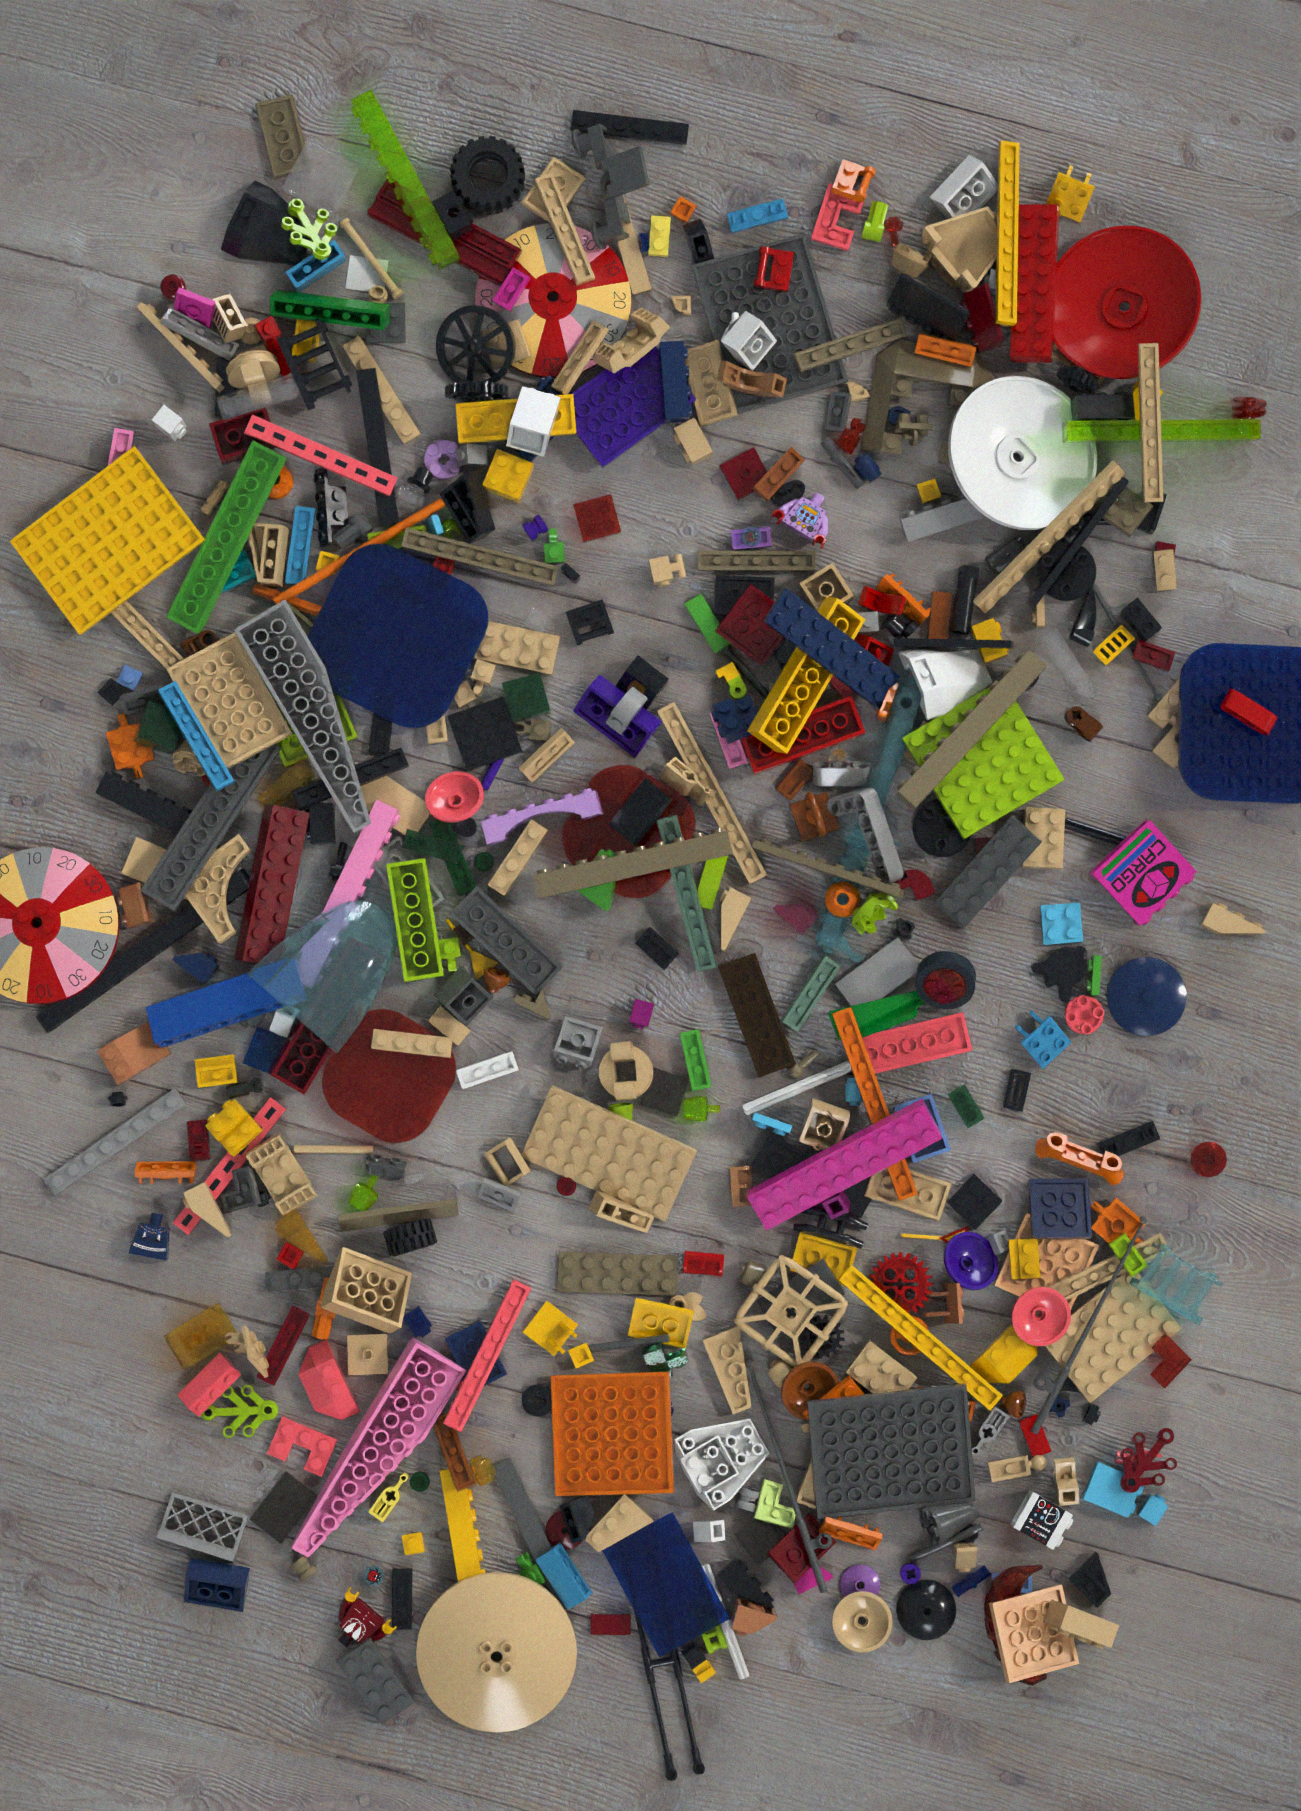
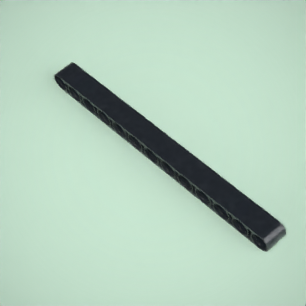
(136, 957)

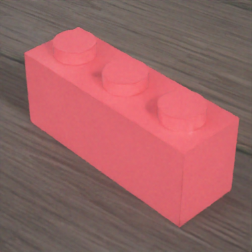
(209, 1384)

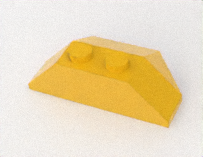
(1004, 1357)

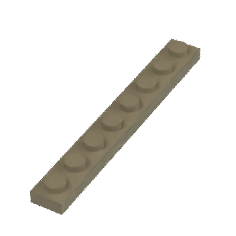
(479, 557)
(836, 870)

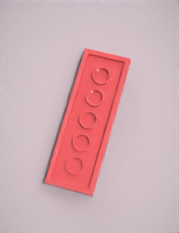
(918, 1043)

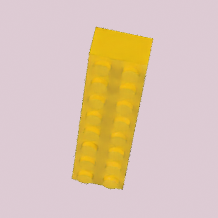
(800, 686)

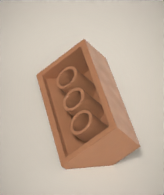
(750, 1616)

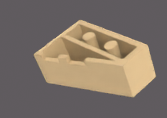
(269, 552)
(617, 1523)

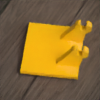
(1071, 195)
(551, 1328)

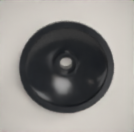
(926, 1595)

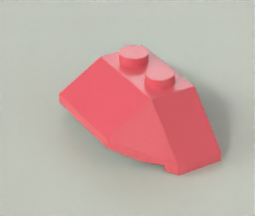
(326, 1383)

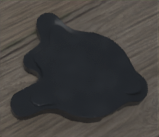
(1063, 968)

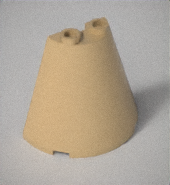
(963, 247)

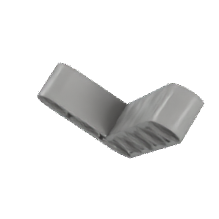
(874, 829)

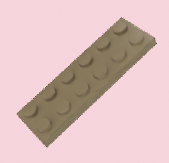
(617, 1273)

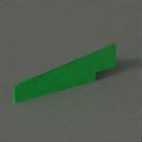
(882, 1013)

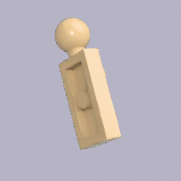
(1015, 1467)

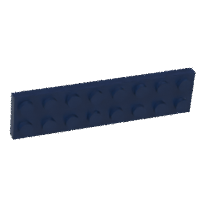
(830, 648)

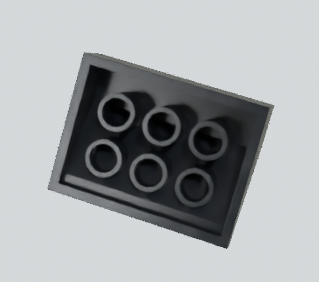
(927, 309)

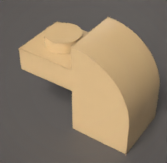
(1065, 1481)

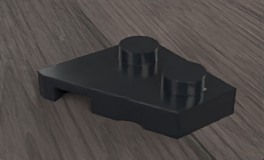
(1092, 1580)

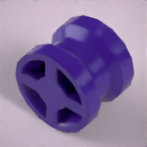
(907, 1572)

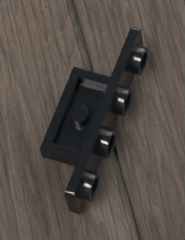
(330, 506)

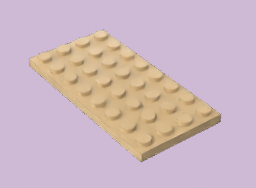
(608, 1153)

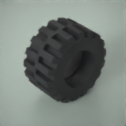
(410, 1237)

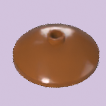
(820, 1381)

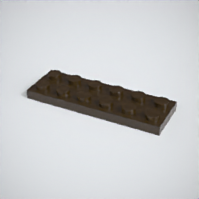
(756, 1015)

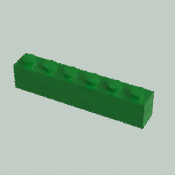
(330, 309)

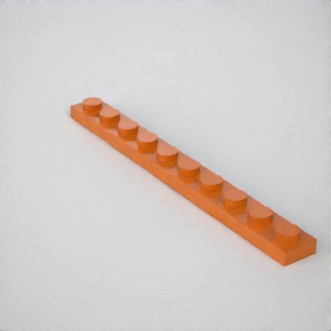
(870, 1092)

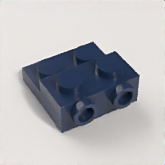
(734, 718)

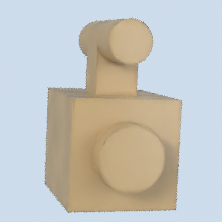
(662, 569)
(482, 675)

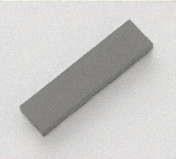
(199, 333)

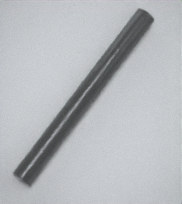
(630, 1343)
(954, 1539)

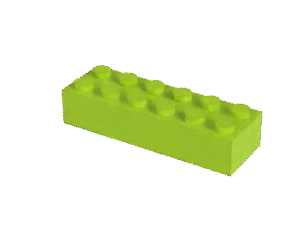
(414, 920)

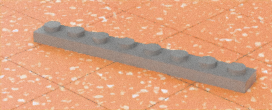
(115, 1141)

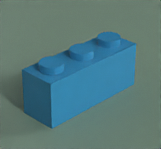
(313, 269)

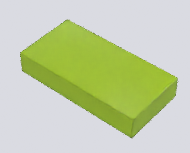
(1134, 1262)

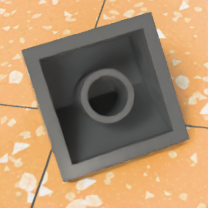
(463, 996)

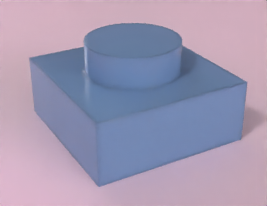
(129, 677)

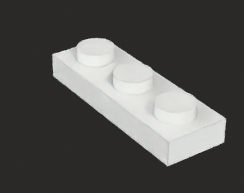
(487, 1069)

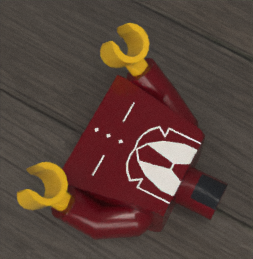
(360, 1621)

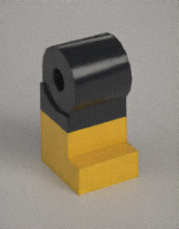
(698, 1662)

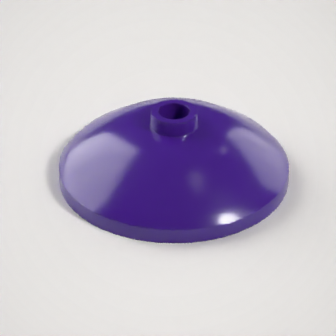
(978, 1257)

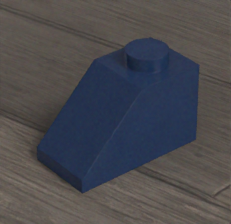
(198, 965)

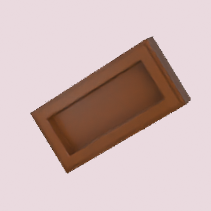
(795, 780)

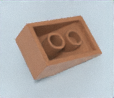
(132, 1054)

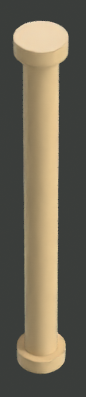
(370, 257)

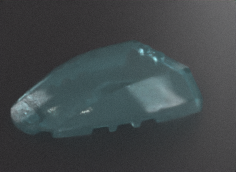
(331, 969)

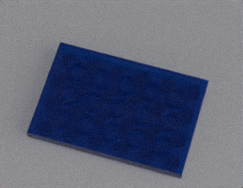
(666, 1584)

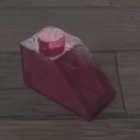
(797, 915)

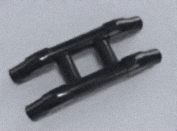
(838, 1235)

